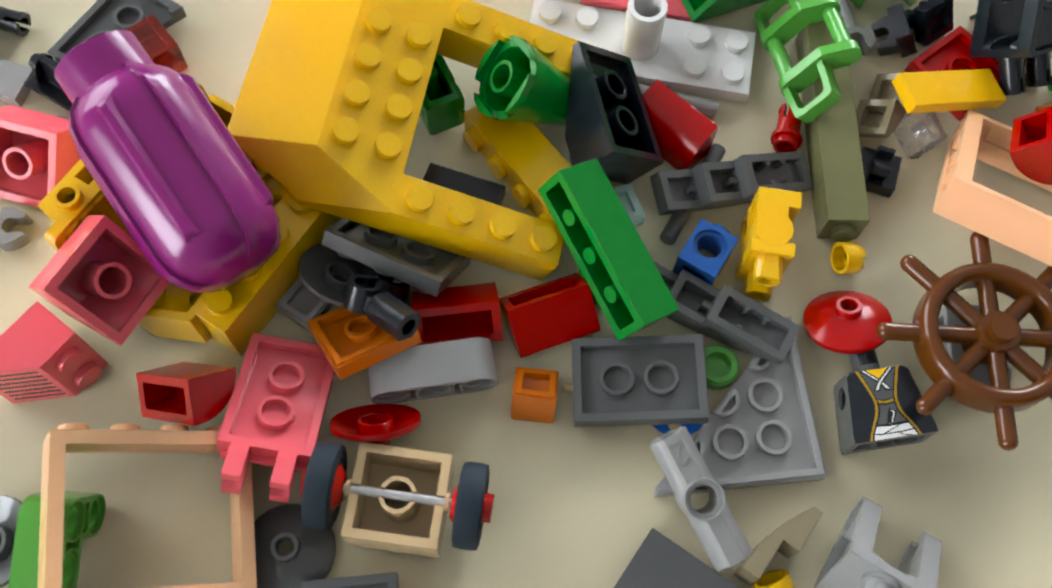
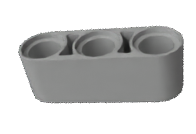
(434, 371)

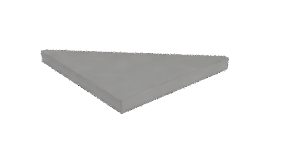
(761, 430)

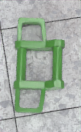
(816, 64)

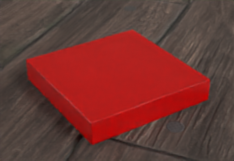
(952, 54)

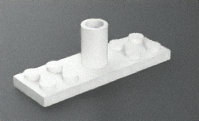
(676, 52)

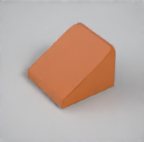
(534, 395)

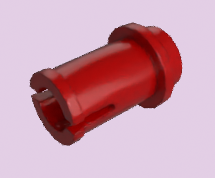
(787, 133)

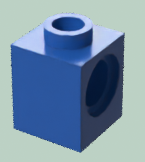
(711, 238)

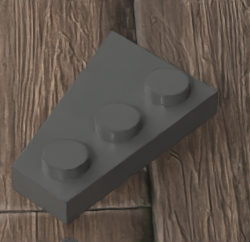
(115, 15)

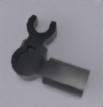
(382, 304)

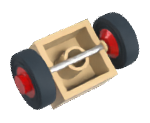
(396, 498)

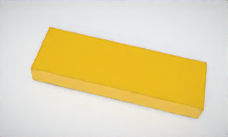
(948, 90)

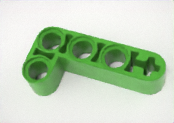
(82, 520)

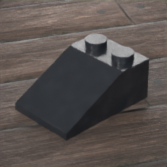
(608, 115)

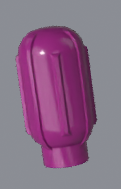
(167, 164)

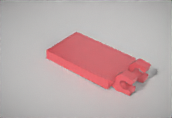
(274, 412)

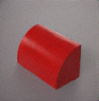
(679, 128)
(1033, 145)
(459, 313)
(549, 314)
(185, 392)

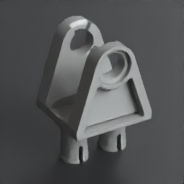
(857, 566)

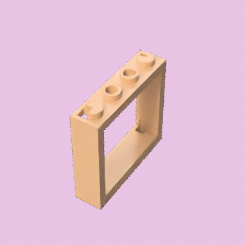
(981, 207)
(130, 439)

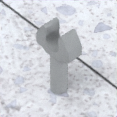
(864, 36)
(9, 218)

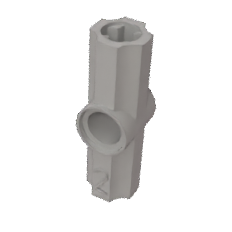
(712, 523)

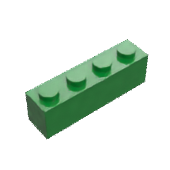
(607, 248)

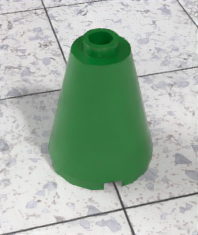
(521, 85)

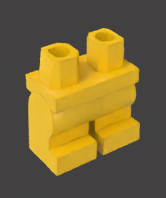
(766, 240)

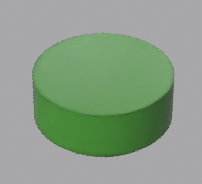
(720, 366)

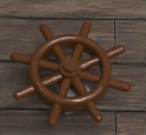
(969, 345)

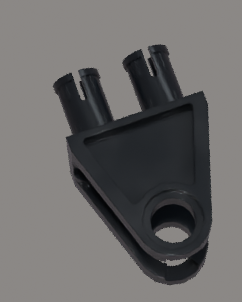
(1012, 36)

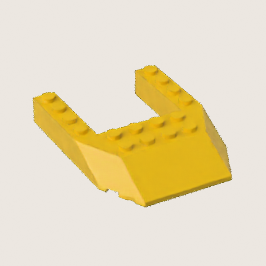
(339, 105)

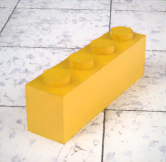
(517, 155)

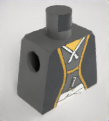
(878, 407)

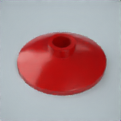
(845, 321)
(375, 423)

